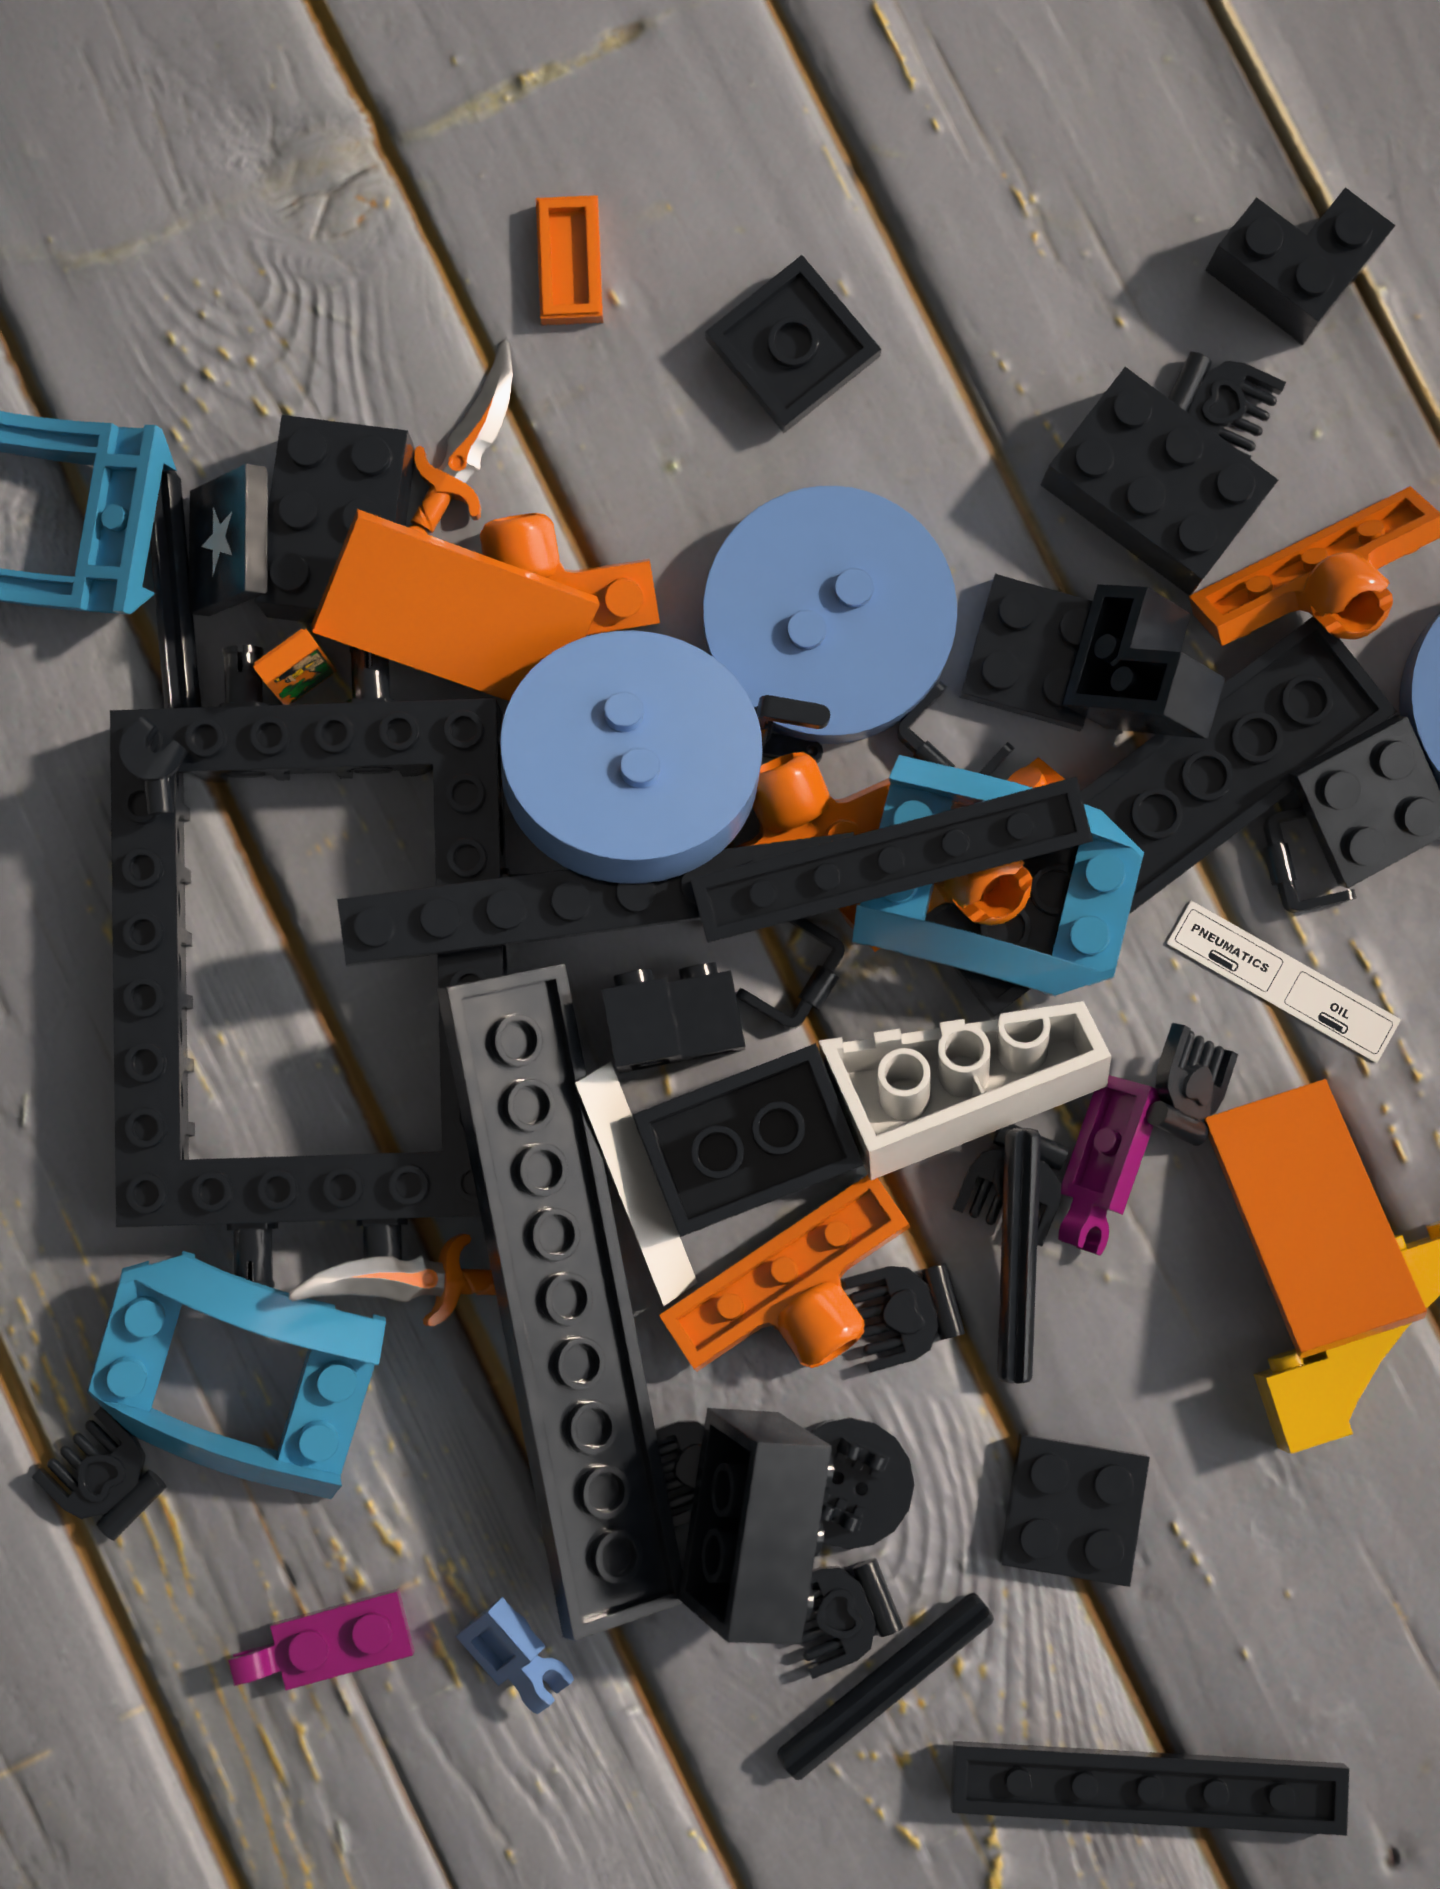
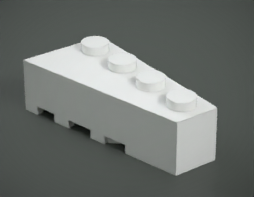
(962, 1080)

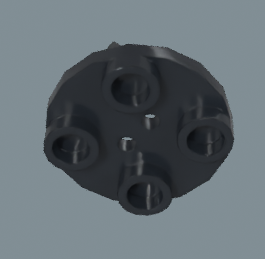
(868, 1456)

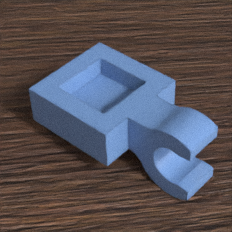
(510, 1650)

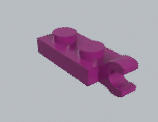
(1105, 1161)
(330, 1642)

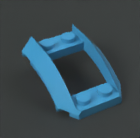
(117, 513)
(1092, 913)
(327, 1395)

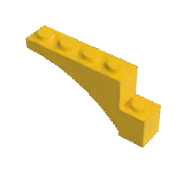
(1316, 1395)

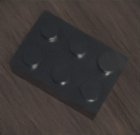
(1157, 481)
(317, 486)
(748, 1140)
(755, 1526)

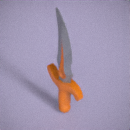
(465, 448)
(404, 1280)

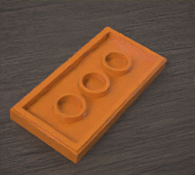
(446, 607)
(1314, 1219)

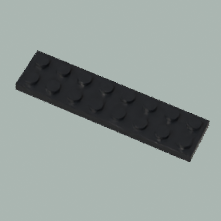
(1194, 794)

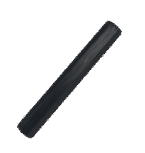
(171, 587)
(1018, 1255)
(885, 1686)

